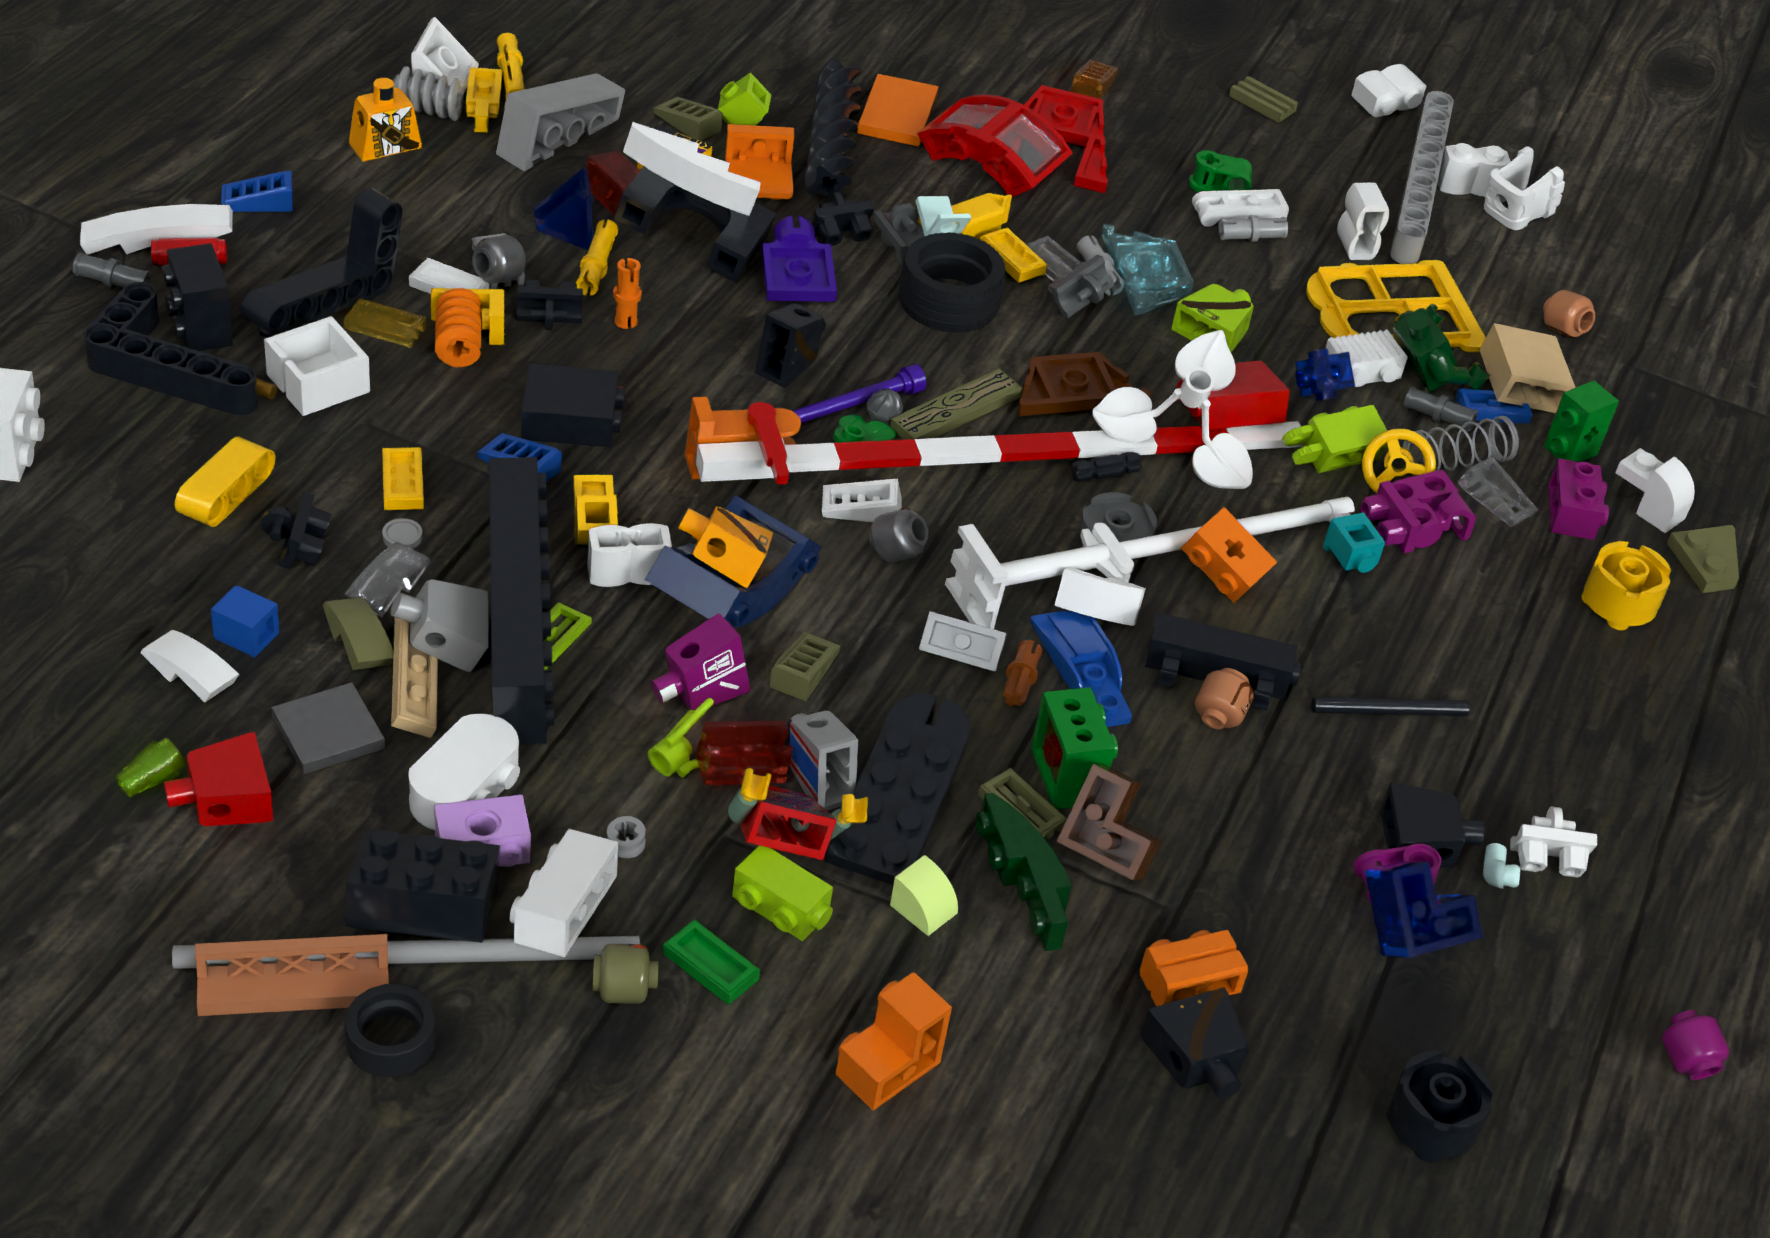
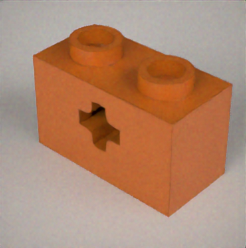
(1228, 555)

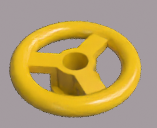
(1395, 451)

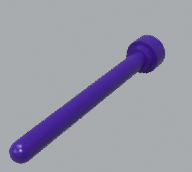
(909, 380)

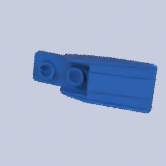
(1084, 659)

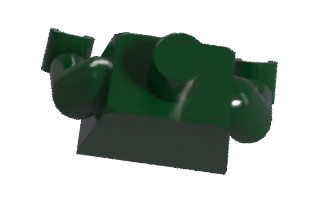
(1431, 352)

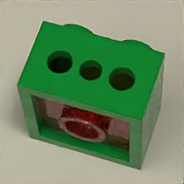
(1069, 741)

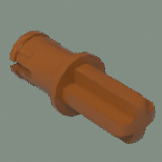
(1022, 673)

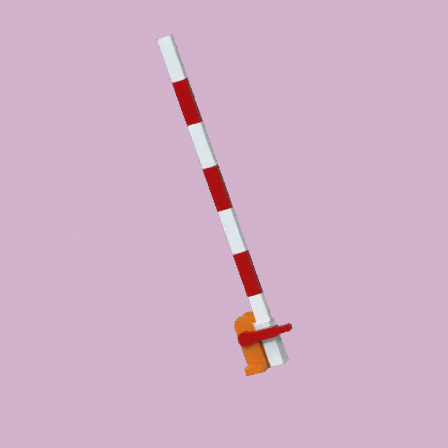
(759, 445)

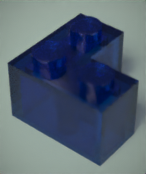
(1412, 917)

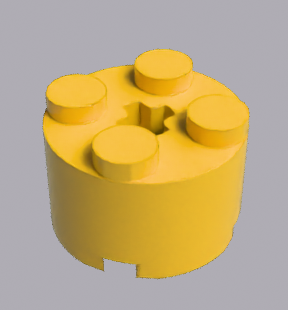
(1626, 584)

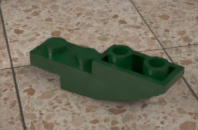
(1029, 863)

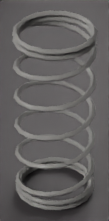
(1492, 448)

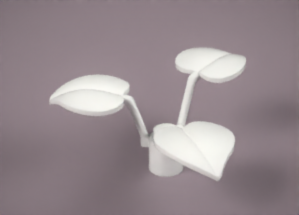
(1204, 367)

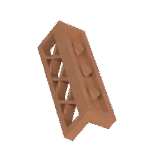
(293, 980)

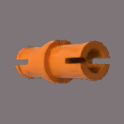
(627, 293)

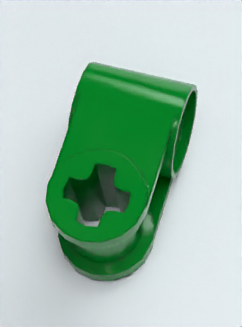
(1220, 173)

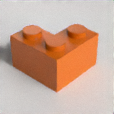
(899, 1045)

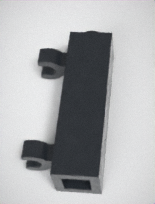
(1200, 648)

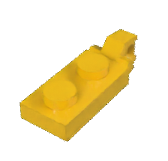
(483, 96)

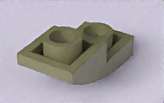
(360, 631)

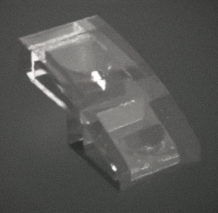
(387, 575)

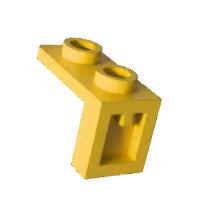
(491, 311)

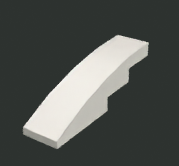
(685, 167)
(139, 227)

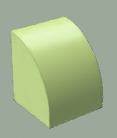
(924, 895)

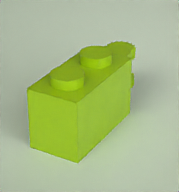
(1336, 438)

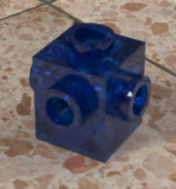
(1324, 374)

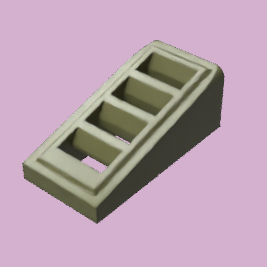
(691, 117)
(786, 674)

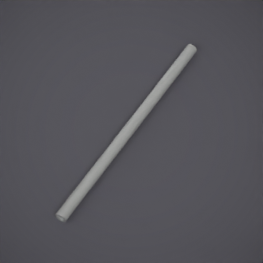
(444, 952)

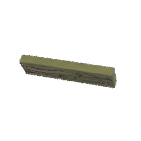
(957, 407)

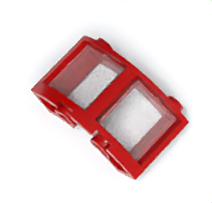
(1000, 134)

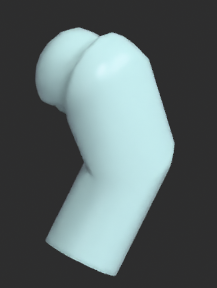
(1495, 868)

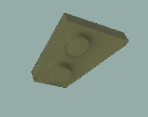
(1708, 556)

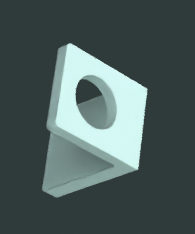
(937, 215)

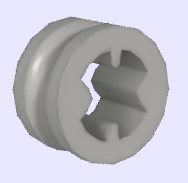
(627, 825)

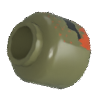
(624, 973)

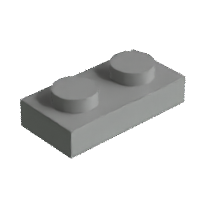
(963, 641)

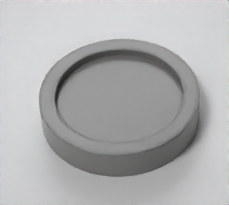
(402, 531)

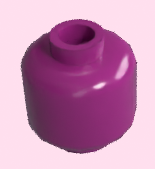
(1695, 1045)

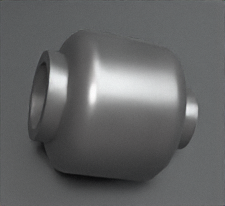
(499, 259)
(898, 535)

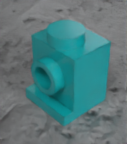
(1357, 550)

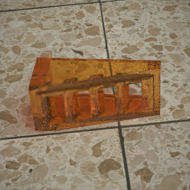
(1094, 79)

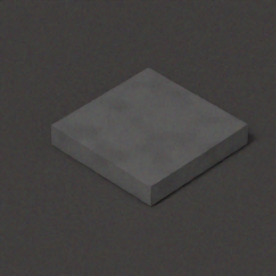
(328, 728)

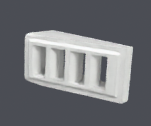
(871, 496)

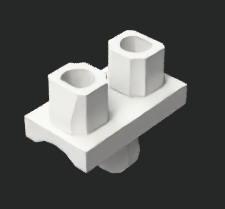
(1553, 838)

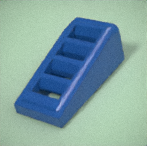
(260, 194)
(548, 457)

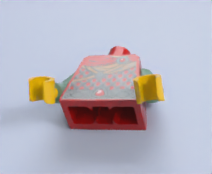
(790, 818)

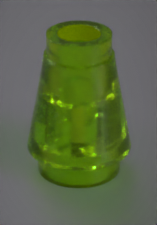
(151, 767)

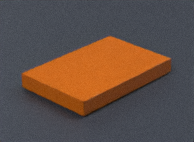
(897, 109)

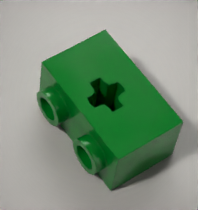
(1581, 422)

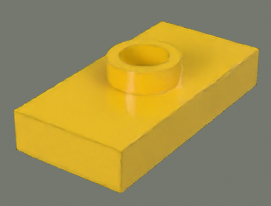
(1016, 255)
(402, 478)

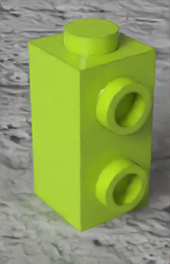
(783, 892)

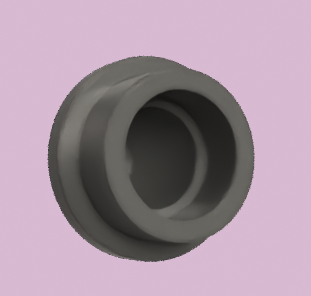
(884, 406)

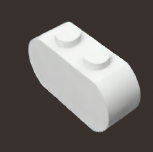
(466, 764)

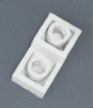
(1100, 597)
(193, 662)

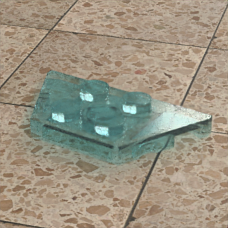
(1150, 268)

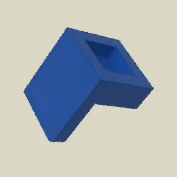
(245, 621)

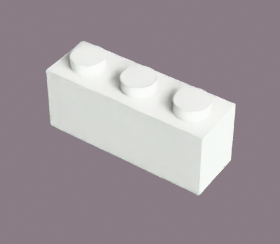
(564, 892)

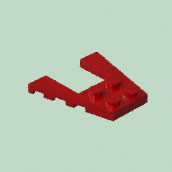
(1080, 123)

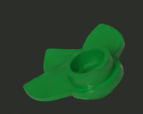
(855, 429)

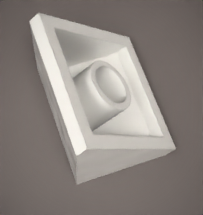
(442, 54)

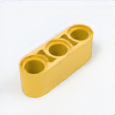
(225, 481)

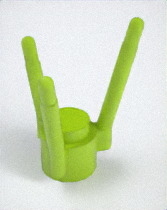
(674, 749)

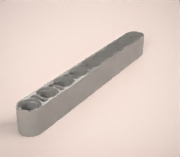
(1422, 178)

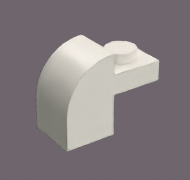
(1666, 488)

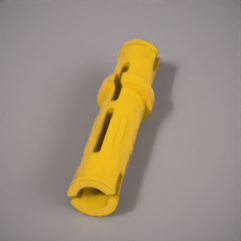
(510, 62)
(595, 261)

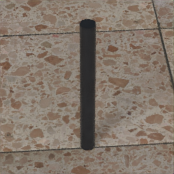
(1390, 706)

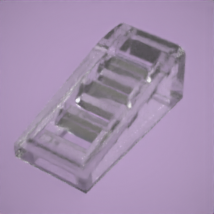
(1490, 484)

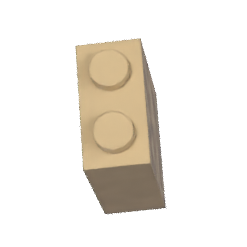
(1526, 367)

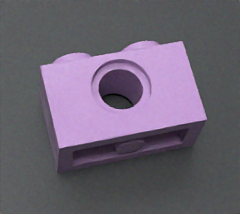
(491, 821)

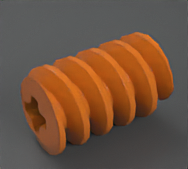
(458, 327)

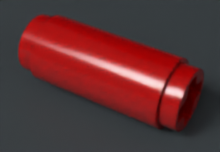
(160, 247)

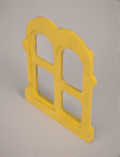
(1336, 311)

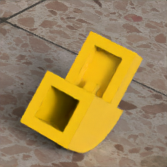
(593, 504)

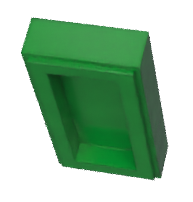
(711, 962)

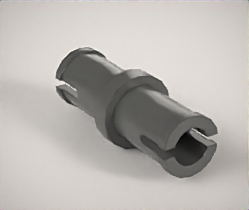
(108, 272)
(1440, 408)

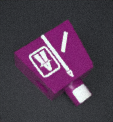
(704, 666)

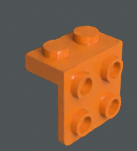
(763, 156)

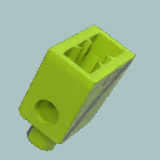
(1214, 310)

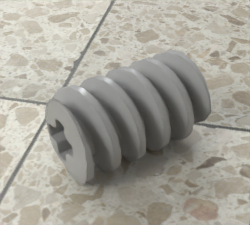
(431, 96)

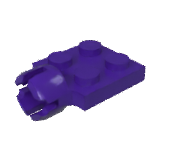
(798, 265)

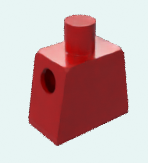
(225, 783)

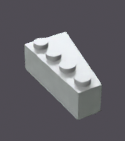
(556, 115)

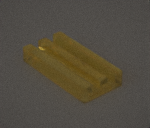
(385, 322)

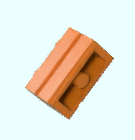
(1193, 966)

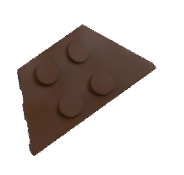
(1070, 383)

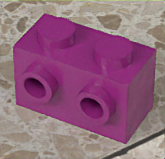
(1577, 499)

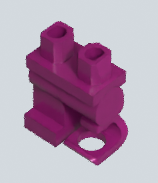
(1417, 512)

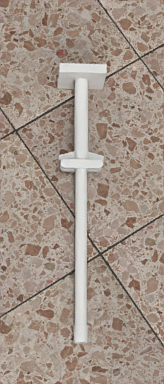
(982, 579)

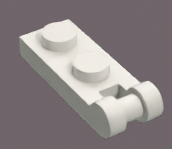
(1239, 204)

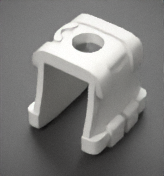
(1523, 203)

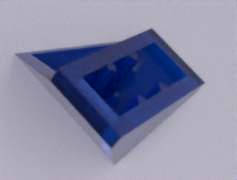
(568, 212)

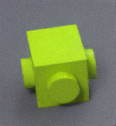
(744, 101)

